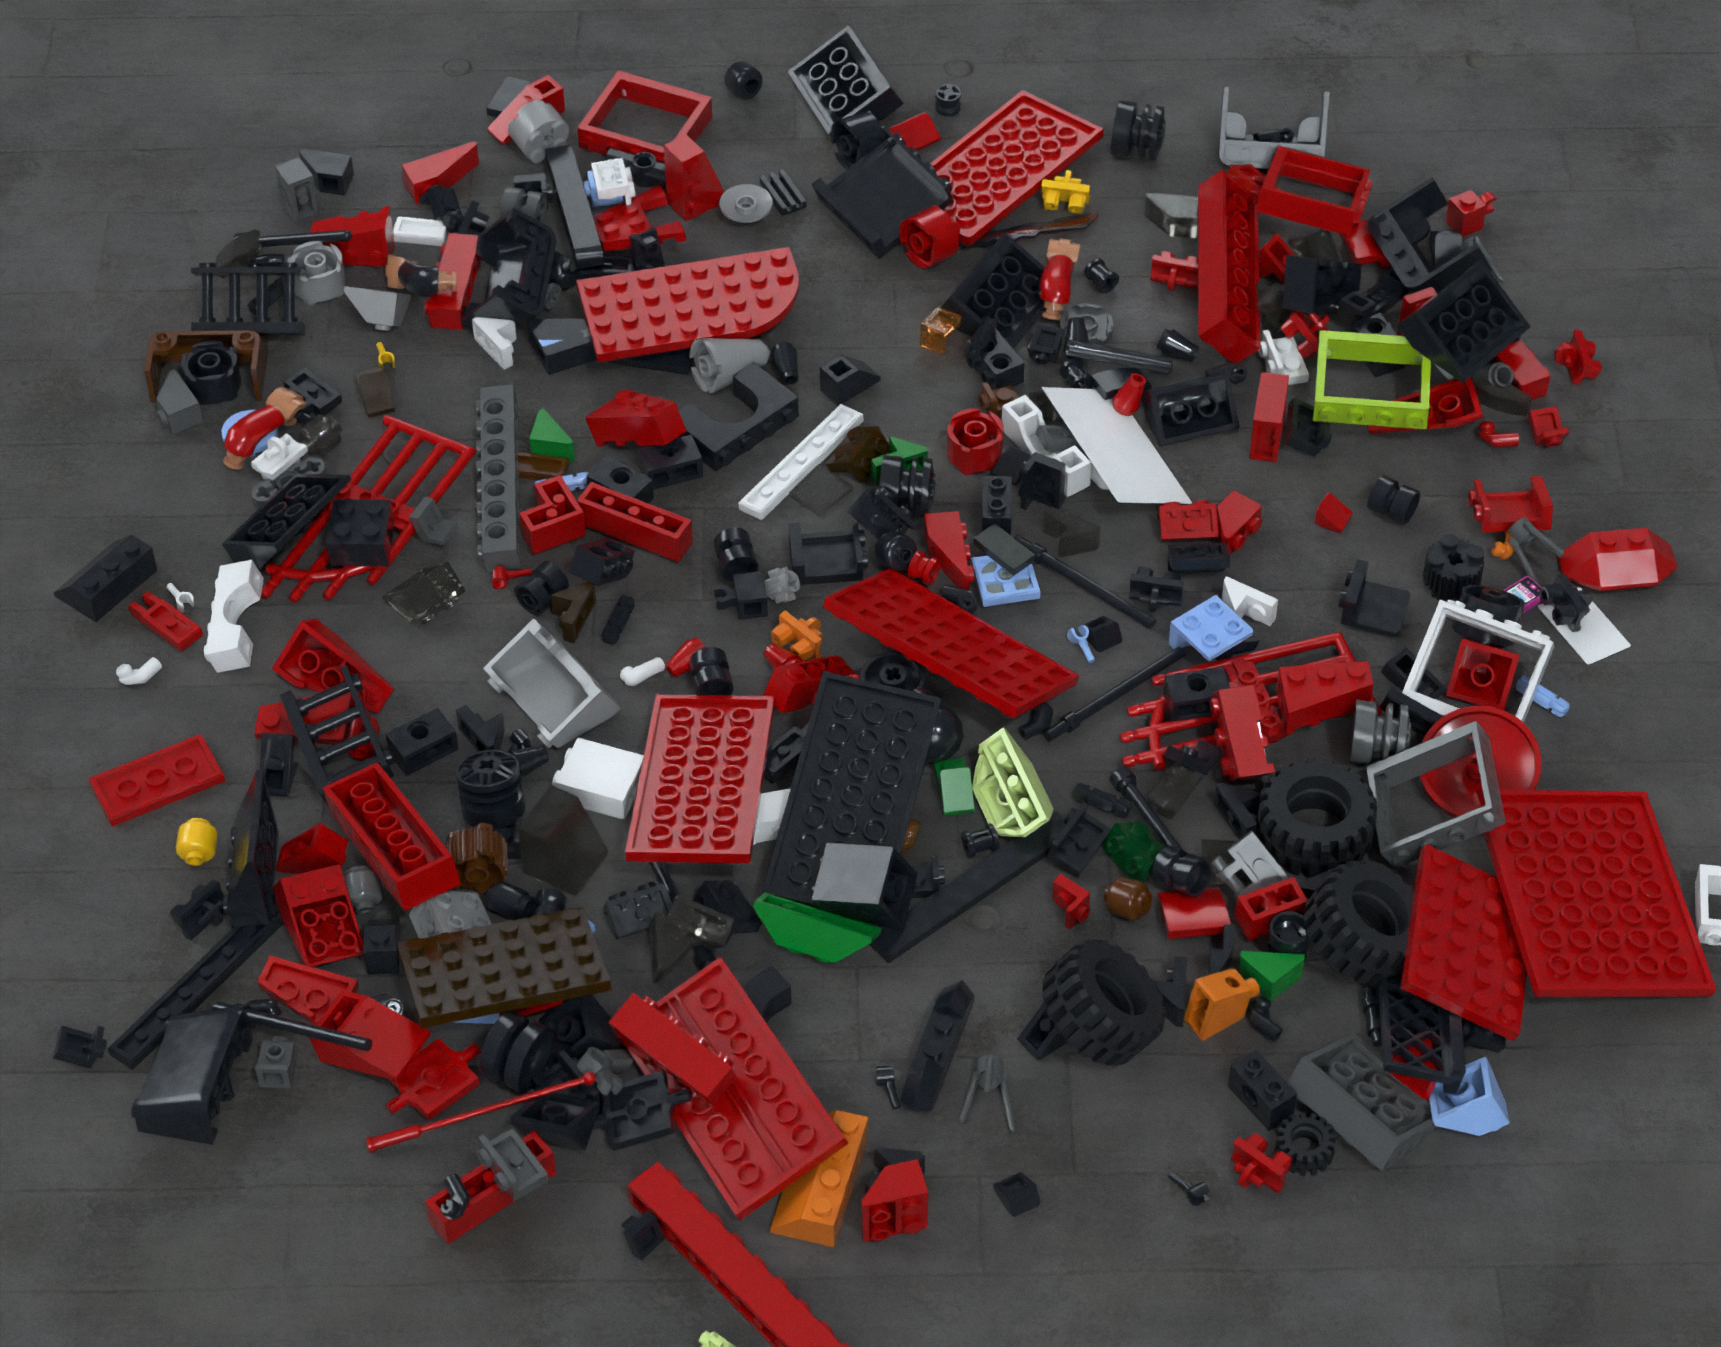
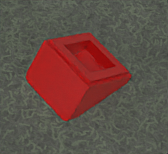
(1332, 514)

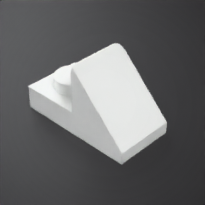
(496, 338)
(1249, 601)

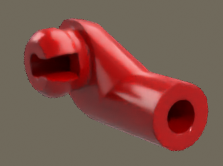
(1497, 439)

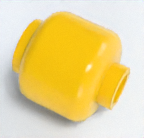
(196, 841)

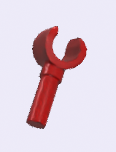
(501, 576)

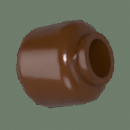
(1128, 898)

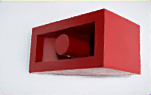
(312, 851)

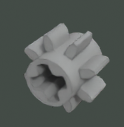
(782, 585)

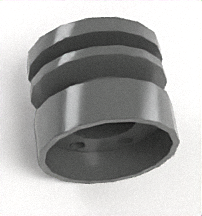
(1378, 733)

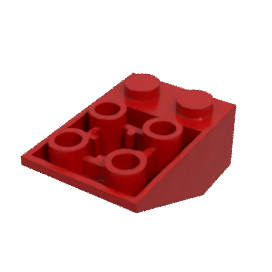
(319, 916)
(393, 1036)

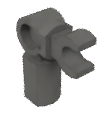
(605, 1066)

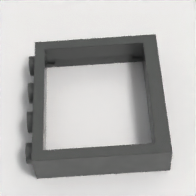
(1424, 759)

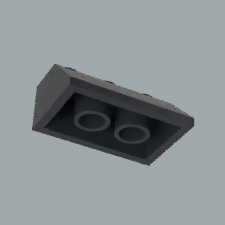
(1190, 408)
(109, 577)

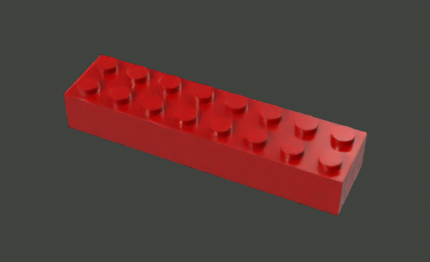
(1228, 267)

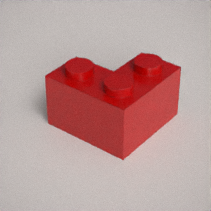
(554, 519)

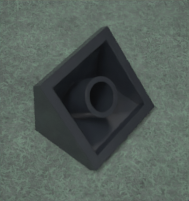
(558, 1119)

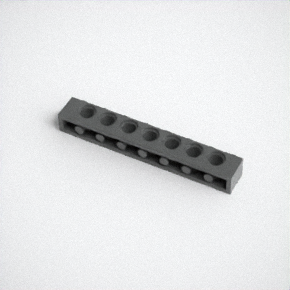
(499, 478)

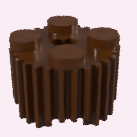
(478, 857)

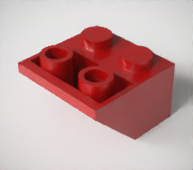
(895, 1202)

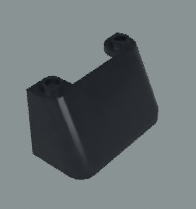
(521, 265)
(191, 1073)

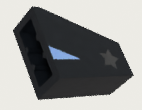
(561, 343)

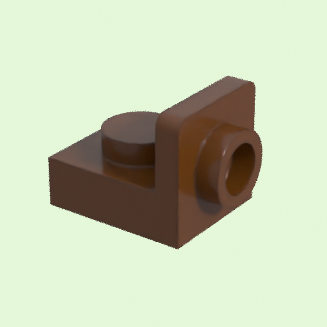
(993, 400)

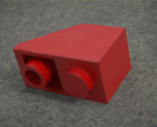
(1237, 520)

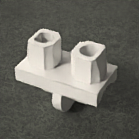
(279, 456)

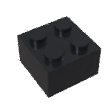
(360, 532)

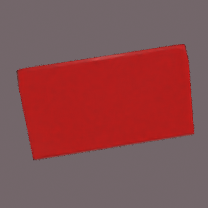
(917, 131)

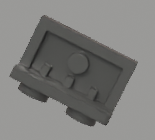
(512, 1163)

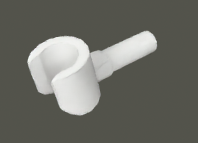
(181, 597)

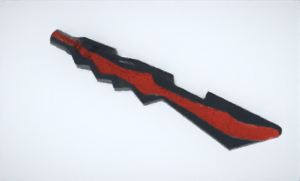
(1032, 230)

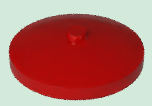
(1514, 755)

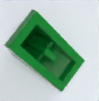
(550, 439)
(1271, 970)

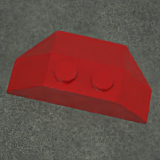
(1618, 560)

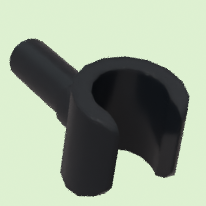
(520, 740)
(885, 1076)
(1196, 1194)

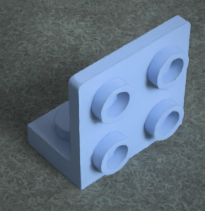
(1209, 629)

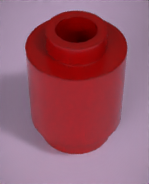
(367, 750)

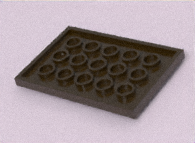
(503, 967)

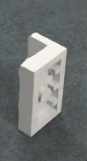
(613, 180)
(1283, 358)

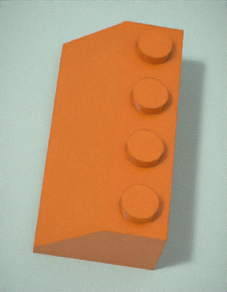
(818, 1200)

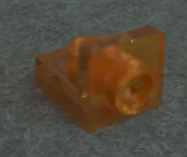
(938, 328)

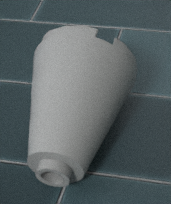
(722, 358)

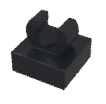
(643, 1234)

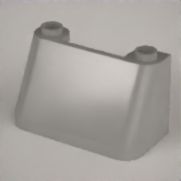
(550, 686)

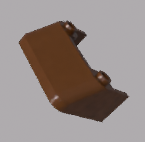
(172, 345)

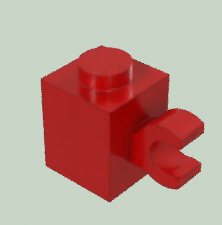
(1468, 211)

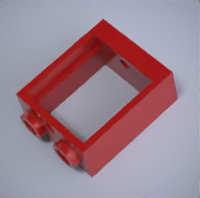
(1269, 417)

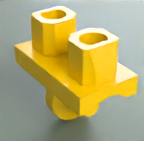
(1067, 190)

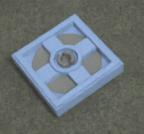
(999, 586)

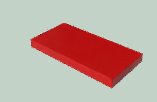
(156, 780)

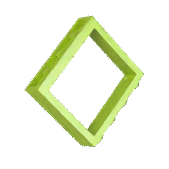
(1369, 411)

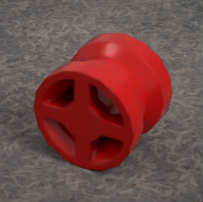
(924, 568)

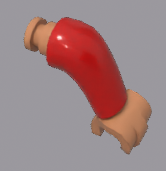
(1057, 275)
(250, 429)

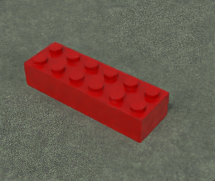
(391, 836)

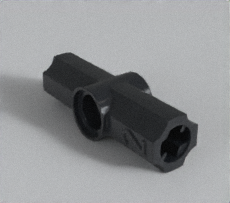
(643, 167)

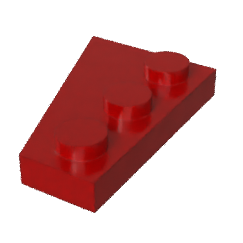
(275, 719)
(303, 987)

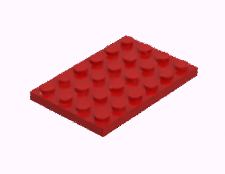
(1464, 945)

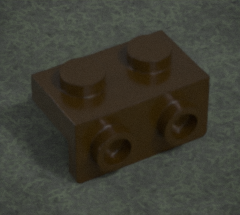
(857, 452)

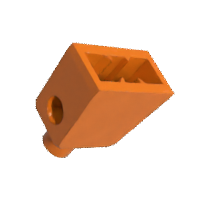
(1218, 1002)

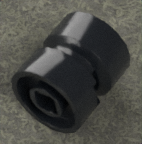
(1396, 500)
(735, 552)
(536, 590)
(711, 672)
(1182, 870)
(1288, 934)

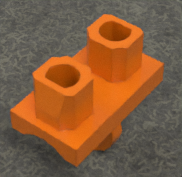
(801, 633)

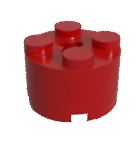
(929, 237)
(974, 441)

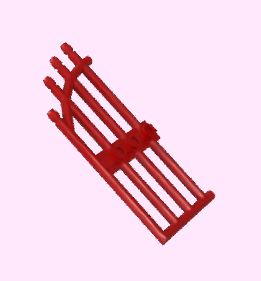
(352, 491)
(1240, 673)

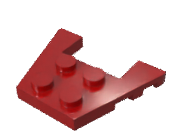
(622, 221)

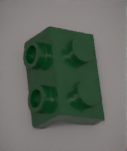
(1132, 849)

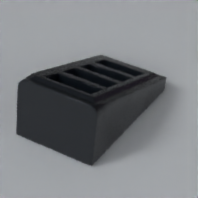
(1396, 676)

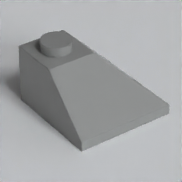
(379, 307)

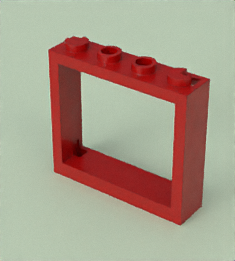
(646, 92)
(1320, 172)

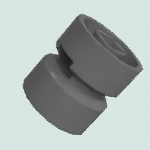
(532, 203)

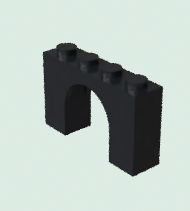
(722, 442)

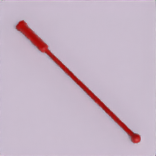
(416, 1130)

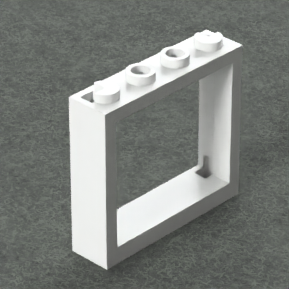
(1484, 621)

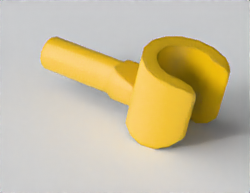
(384, 356)

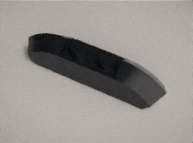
(937, 1047)

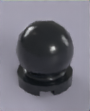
(947, 733)

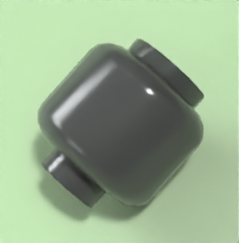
(363, 889)

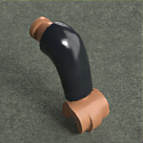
(419, 280)

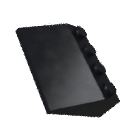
(844, 81)
(1001, 287)
(1465, 323)
(283, 517)
(252, 858)

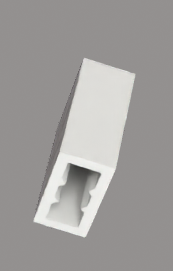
(600, 777)

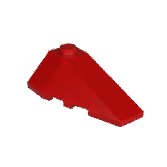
(1449, 406)

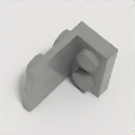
(449, 913)

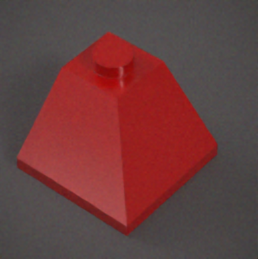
(1482, 674)

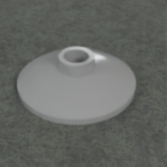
(746, 203)

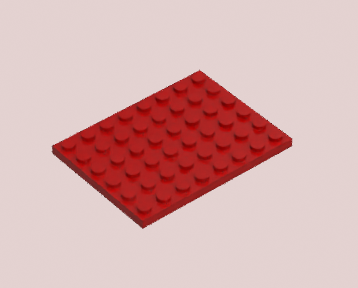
(1594, 896)

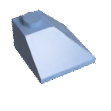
(1475, 1107)

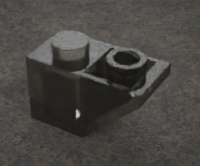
(1173, 213)

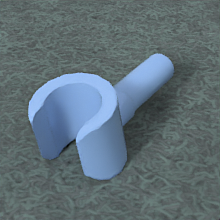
(1073, 638)

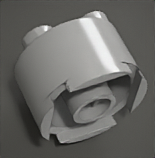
(538, 128)
(323, 272)

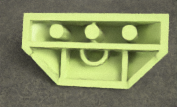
(1009, 787)

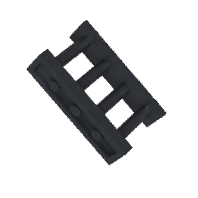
(289, 323)
(308, 733)

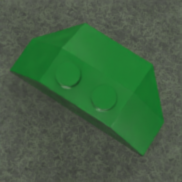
(813, 930)

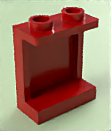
(1502, 509)

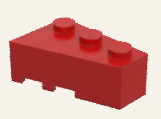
(690, 179)
(370, 240)
(636, 418)
(1321, 691)
(1240, 734)

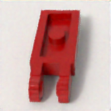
(166, 621)

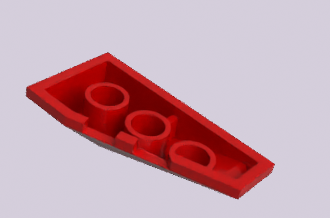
(314, 663)

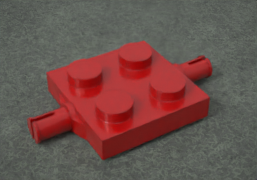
(435, 1079)

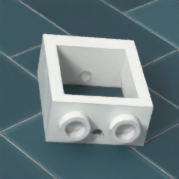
(1707, 882)

